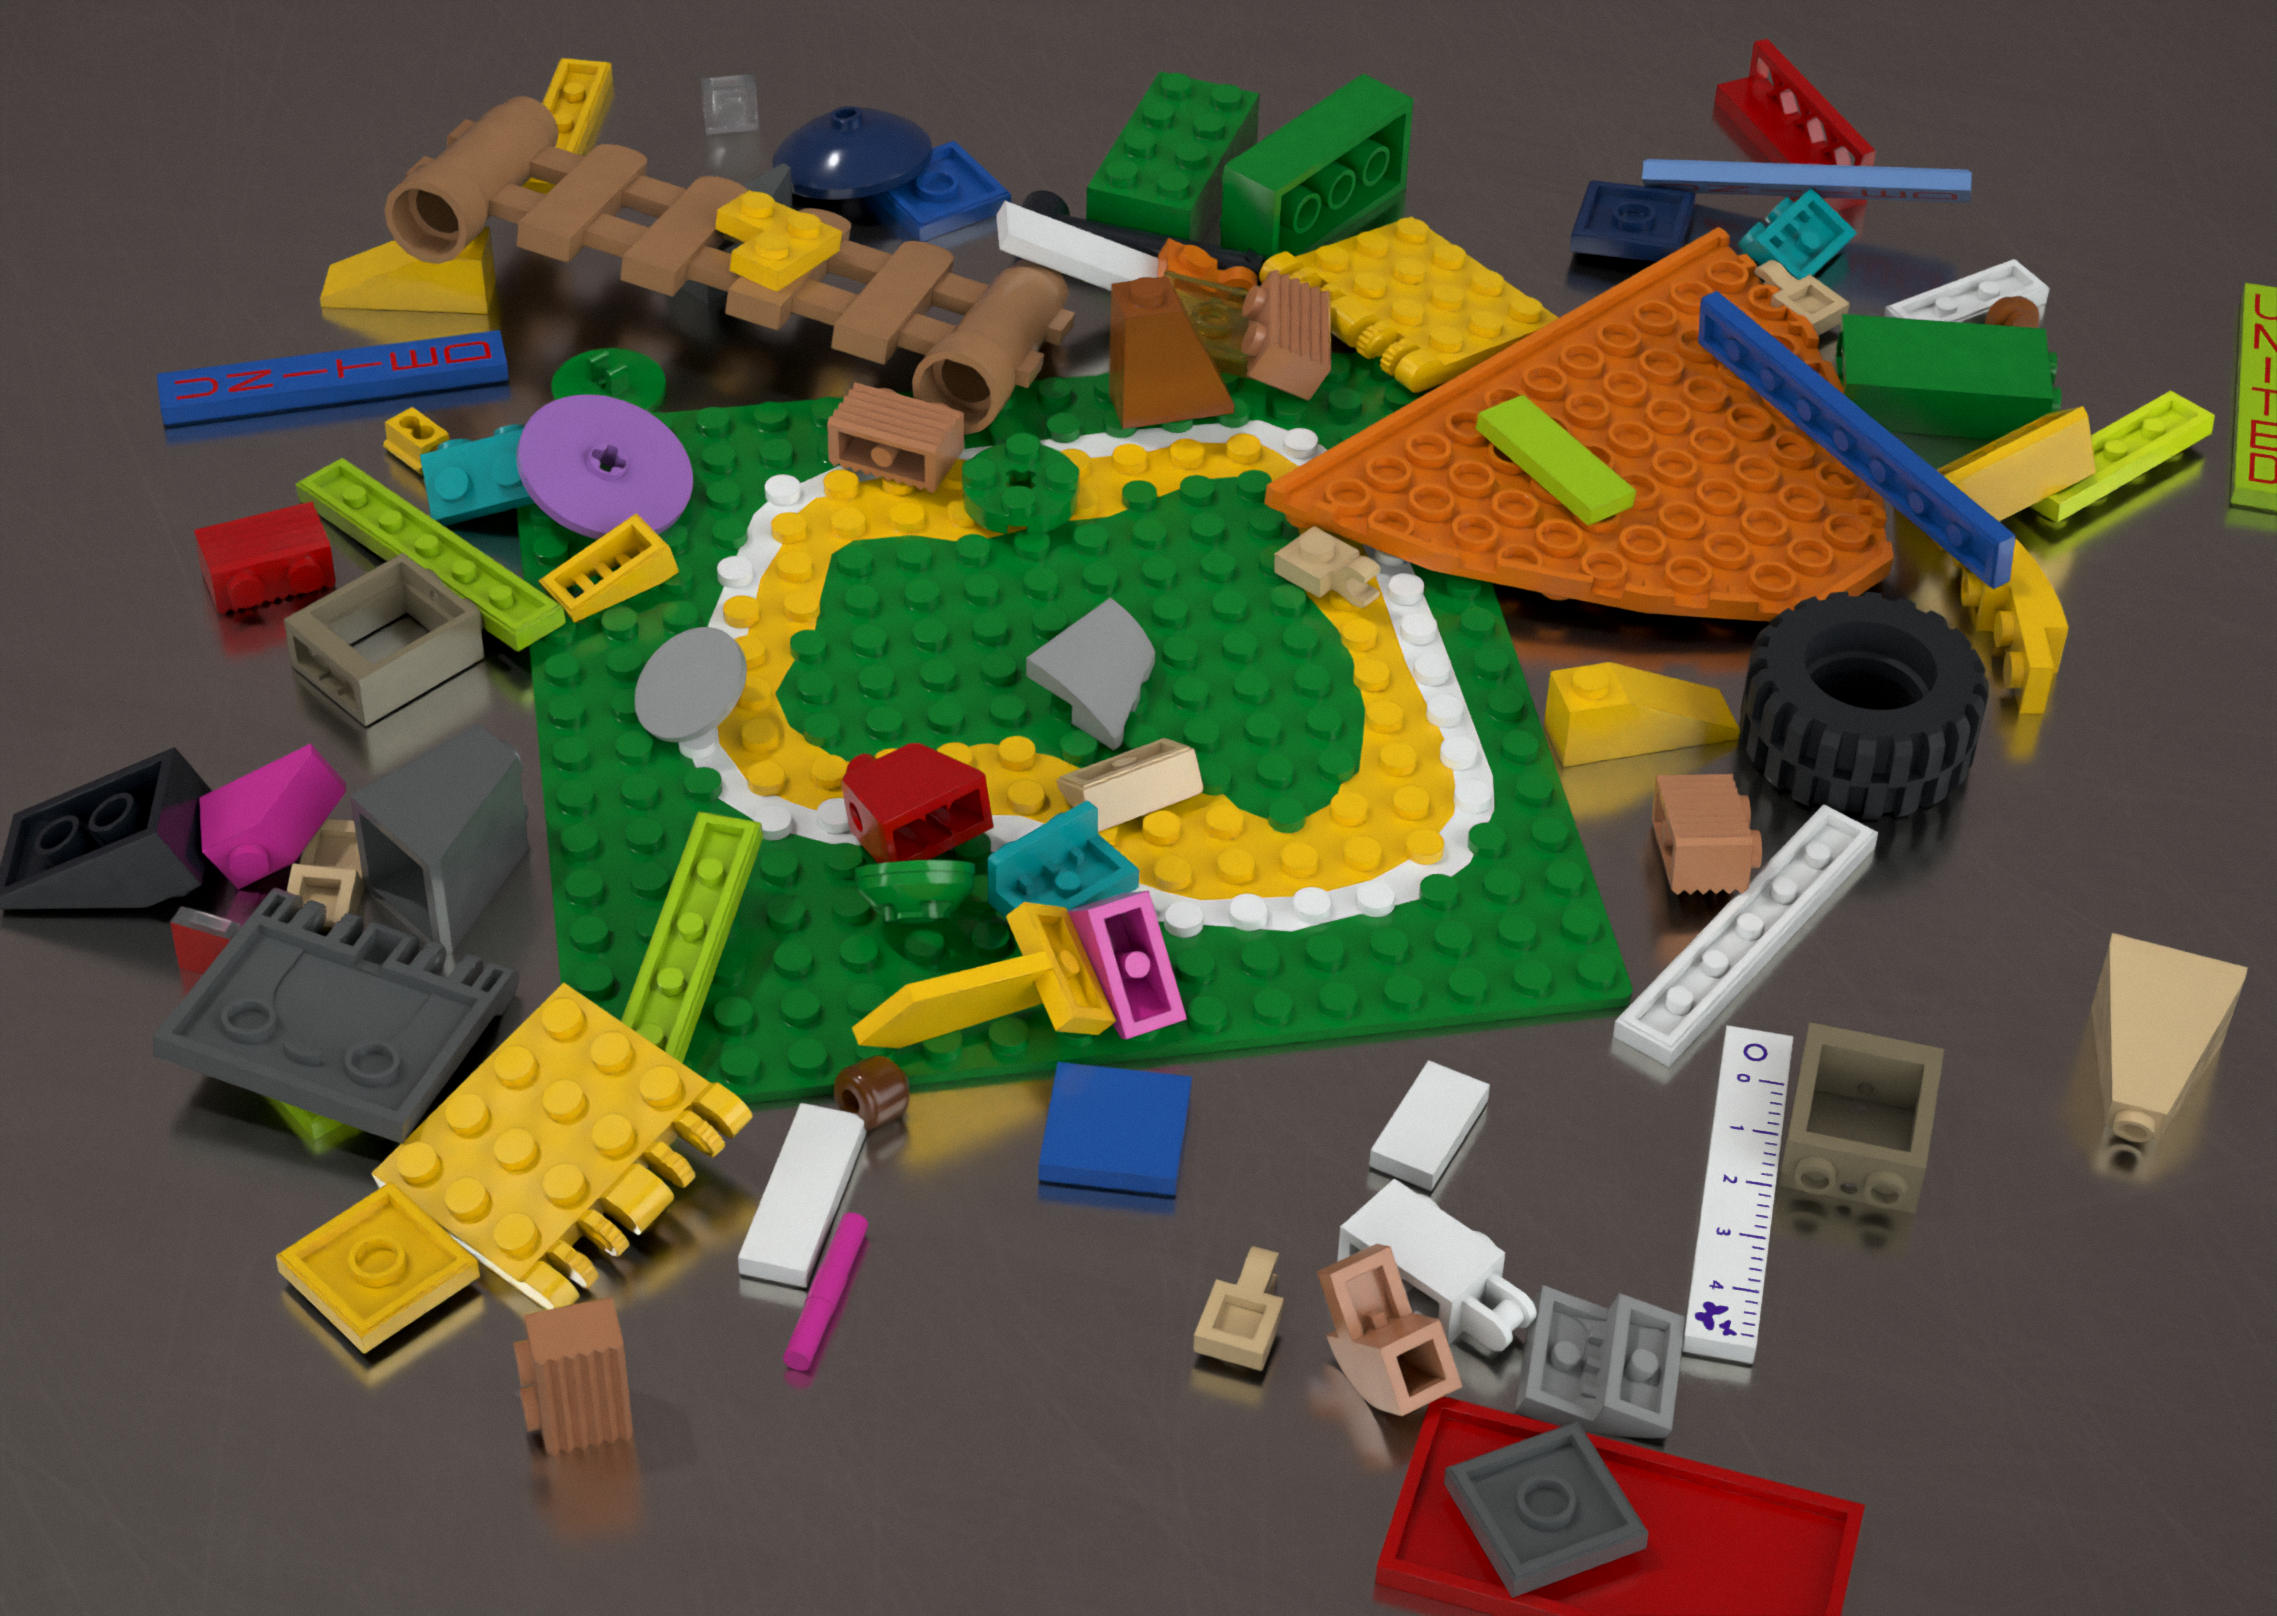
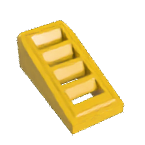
(633, 546)

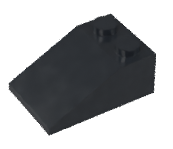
(109, 841)

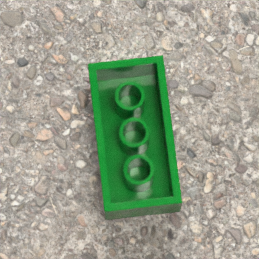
(1173, 156)
(1318, 171)

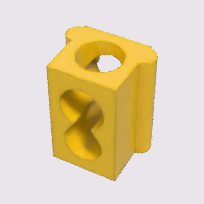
(412, 435)

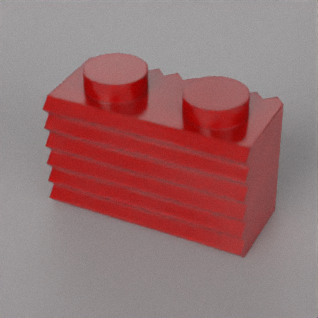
(265, 557)

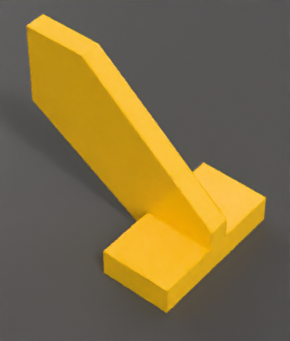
(1049, 972)

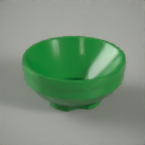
(915, 889)

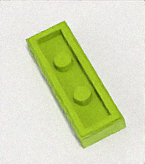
(1556, 460)

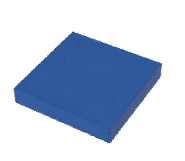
(945, 195)
(1115, 1128)

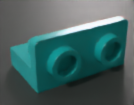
(1799, 235)

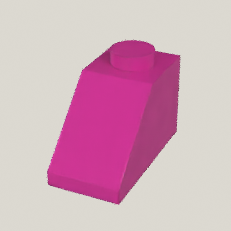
(268, 815)
(1130, 962)

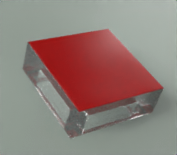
(200, 938)

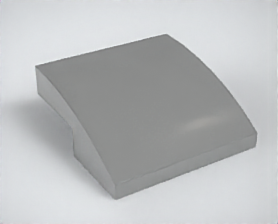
(1601, 1365)

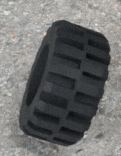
(1854, 754)

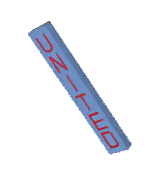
(1797, 179)

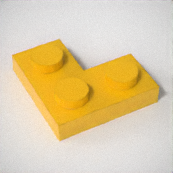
(777, 239)

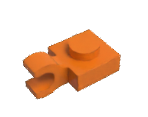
(1197, 263)

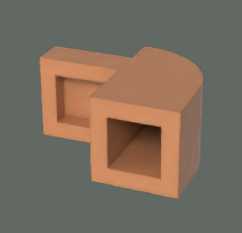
(1381, 1346)

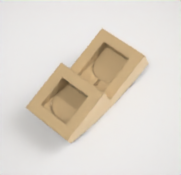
(330, 871)

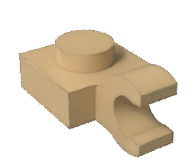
(1804, 297)
(1326, 563)
(1243, 1317)

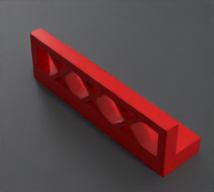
(1776, 127)

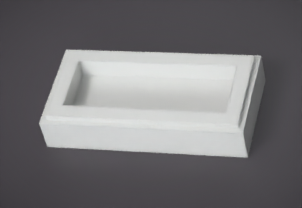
(1429, 1125)

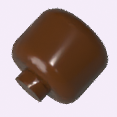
(873, 1091)

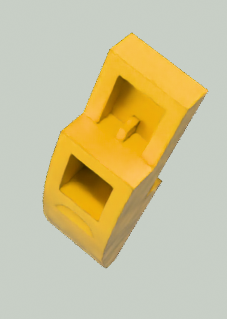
(2025, 622)

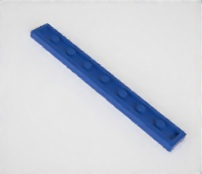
(1857, 441)

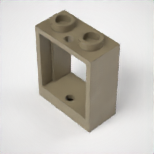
(324, 630)
(1873, 1071)

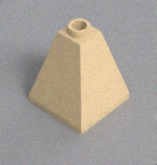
(2157, 1030)

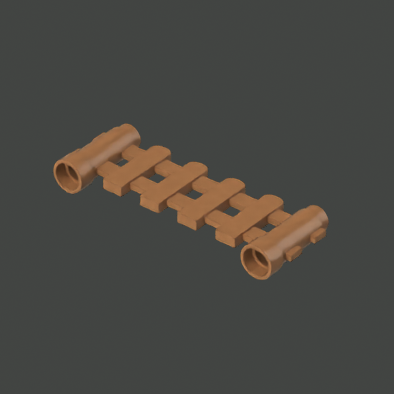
(965, 365)

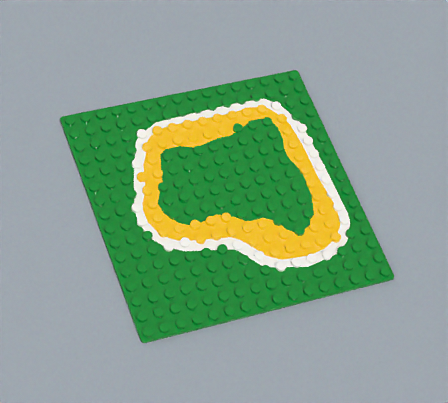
(1371, 776)

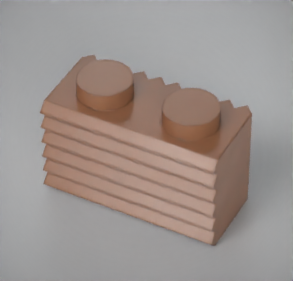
(1288, 335)
(895, 436)
(1705, 833)
(576, 1374)

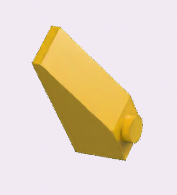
(397, 281)
(1629, 712)

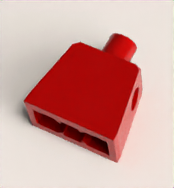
(914, 803)

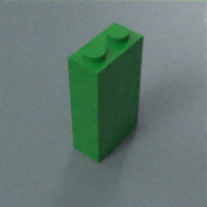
(1946, 375)

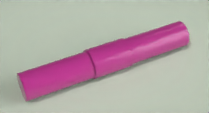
(825, 1292)

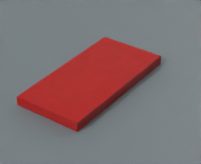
(1712, 1544)

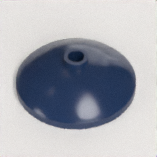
(854, 153)

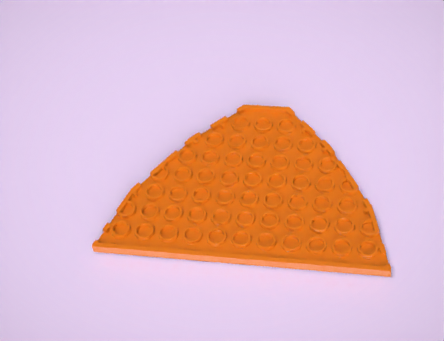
(1730, 494)

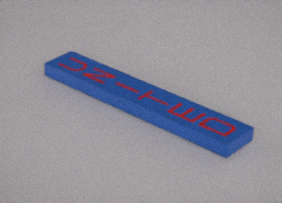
(331, 377)

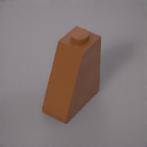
(1159, 358)

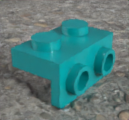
(474, 477)
(1059, 865)

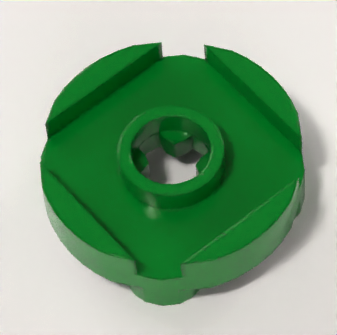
(999, 479)

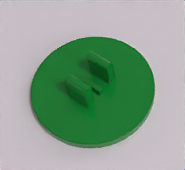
(614, 374)

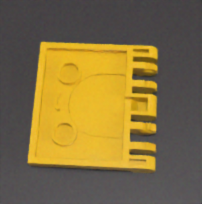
(1414, 301)
(555, 1140)

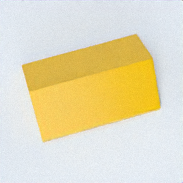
(2026, 464)

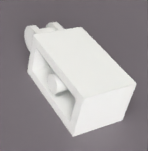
(1442, 1265)

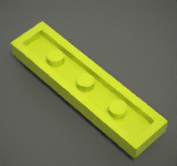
(2131, 449)

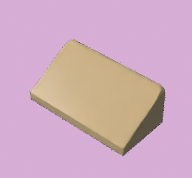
(1135, 782)

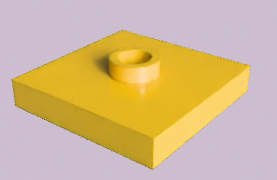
(377, 1266)

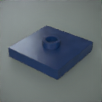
(1632, 221)

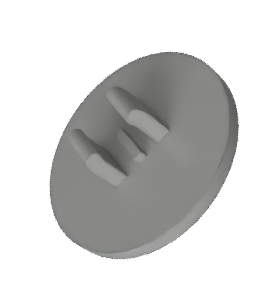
(690, 684)

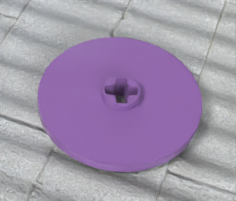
(562, 459)

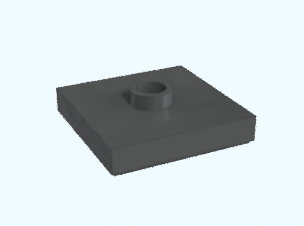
(1545, 1508)

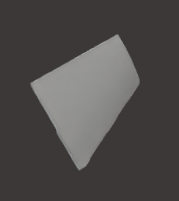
(1097, 670)

